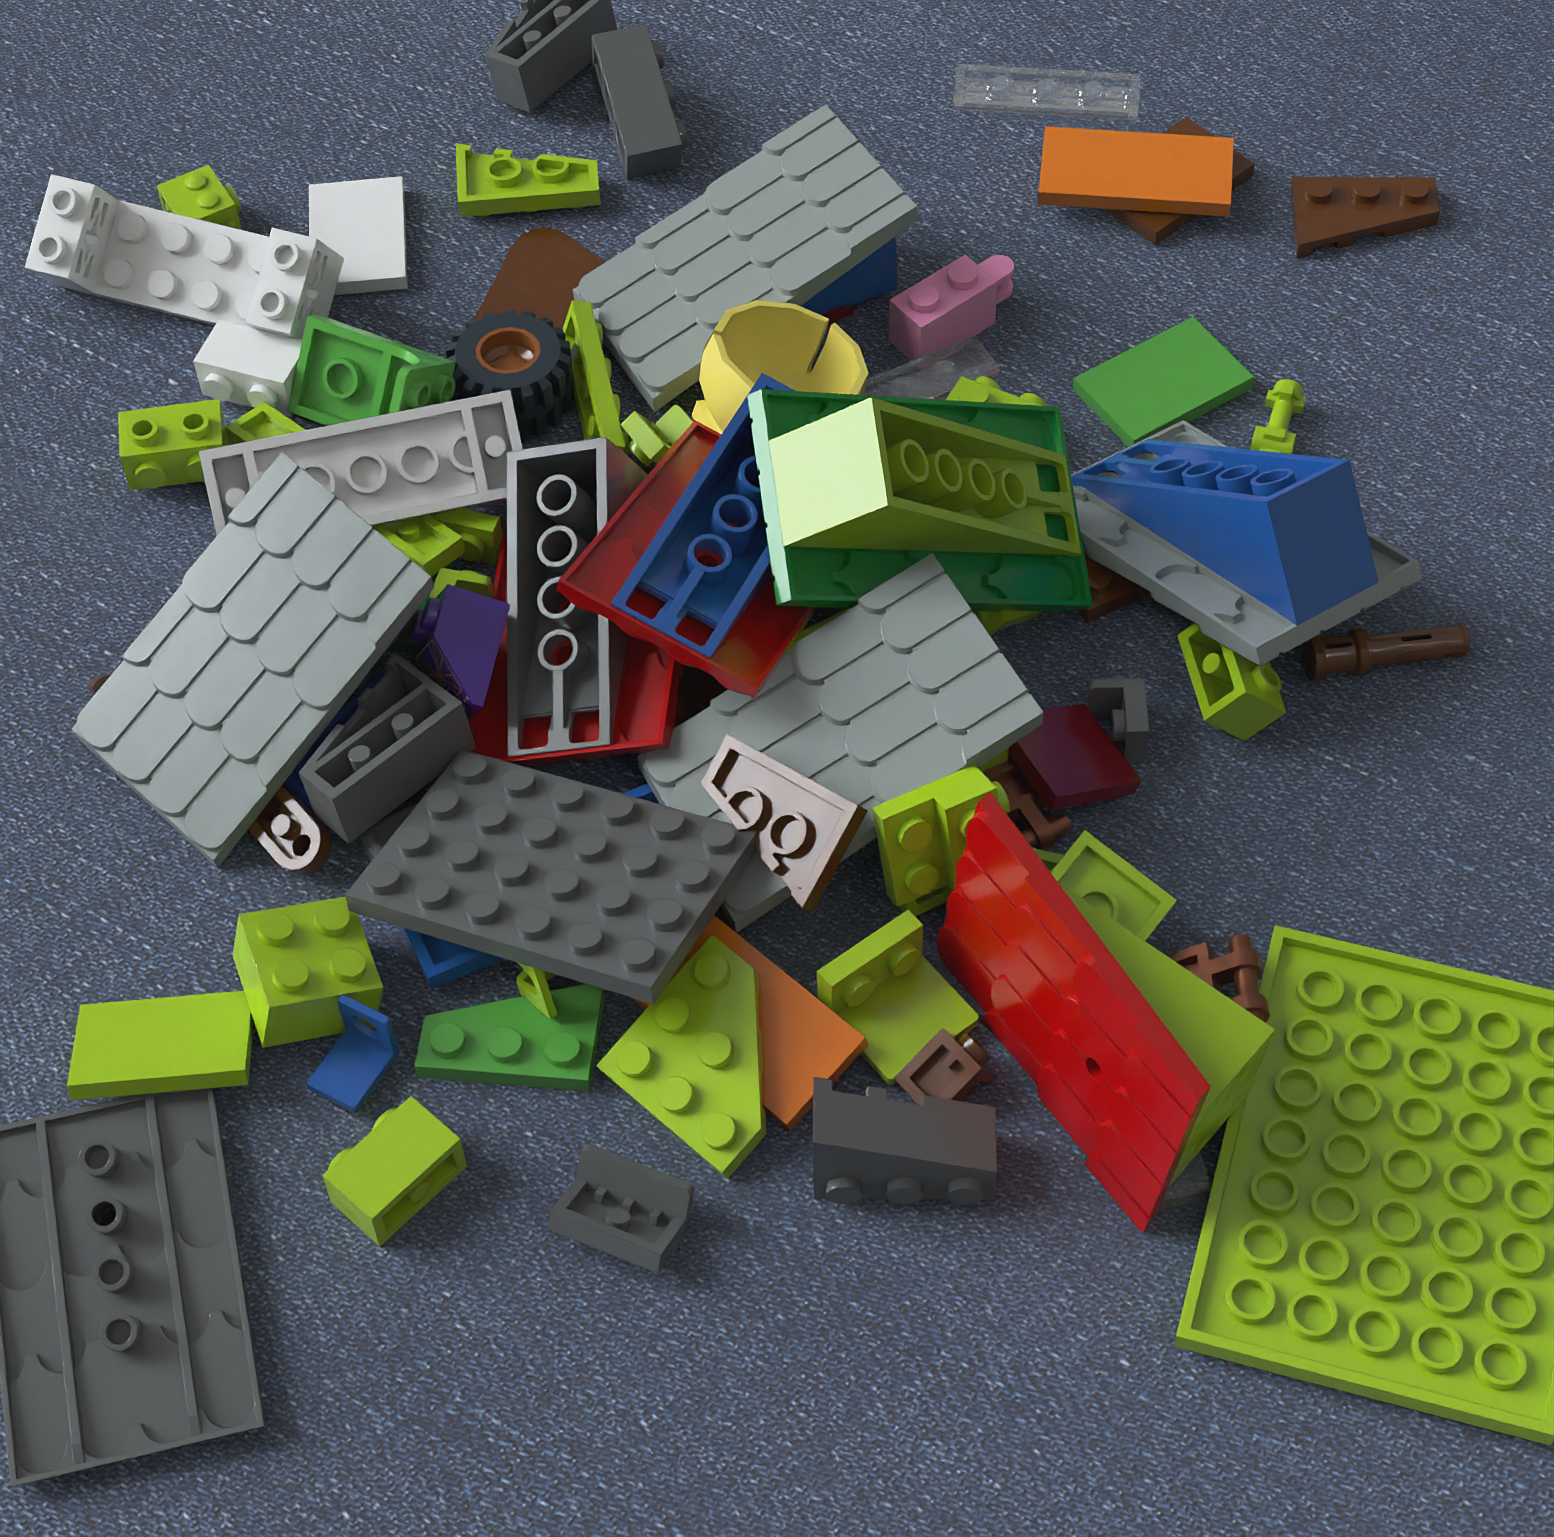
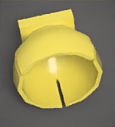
(781, 344)

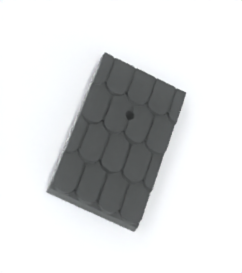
(130, 1327)

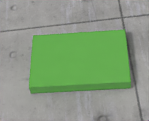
(1163, 382)

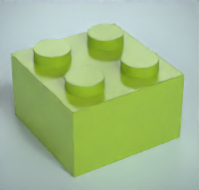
(299, 965)

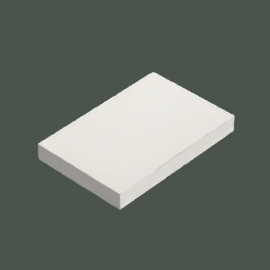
(366, 227)

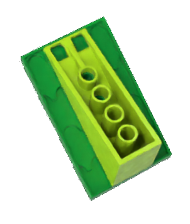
(884, 481)

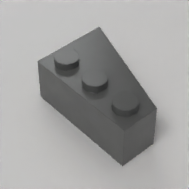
(545, 48)
(637, 101)
(386, 750)
(901, 1149)

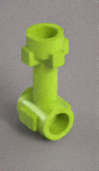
(1285, 400)

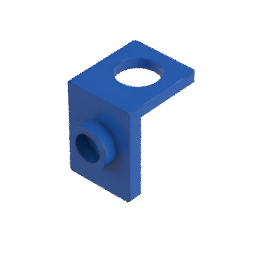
(357, 1058)

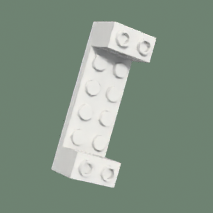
(180, 262)
(385, 463)

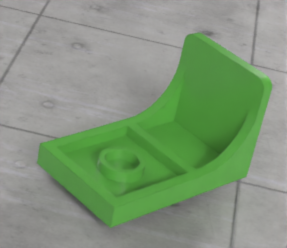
(361, 375)

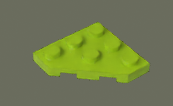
(700, 1057)

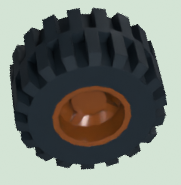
(517, 356)

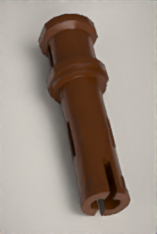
(1360, 651)

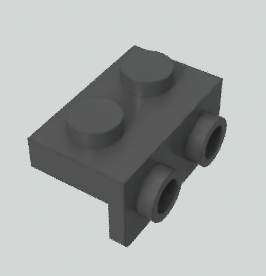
(624, 1209)

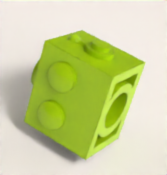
(201, 197)

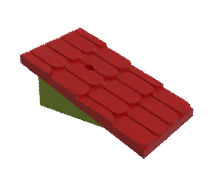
(1108, 1027)

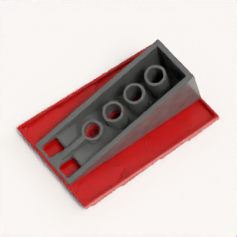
(562, 675)

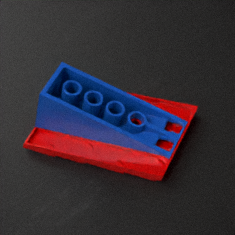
(693, 560)

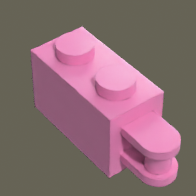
(949, 305)

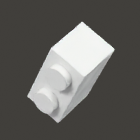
(248, 366)

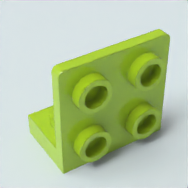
(893, 995)

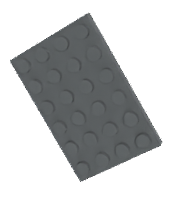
(555, 874)

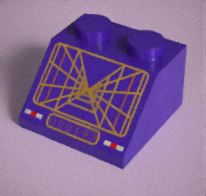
(459, 643)

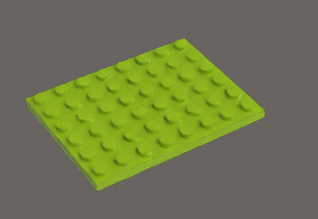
(1390, 1190)

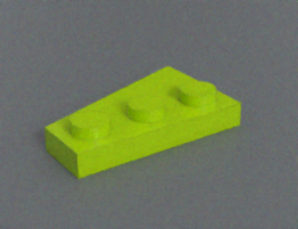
(513, 184)

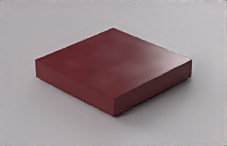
(1073, 760)

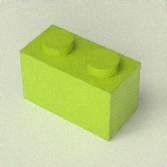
(394, 1170)

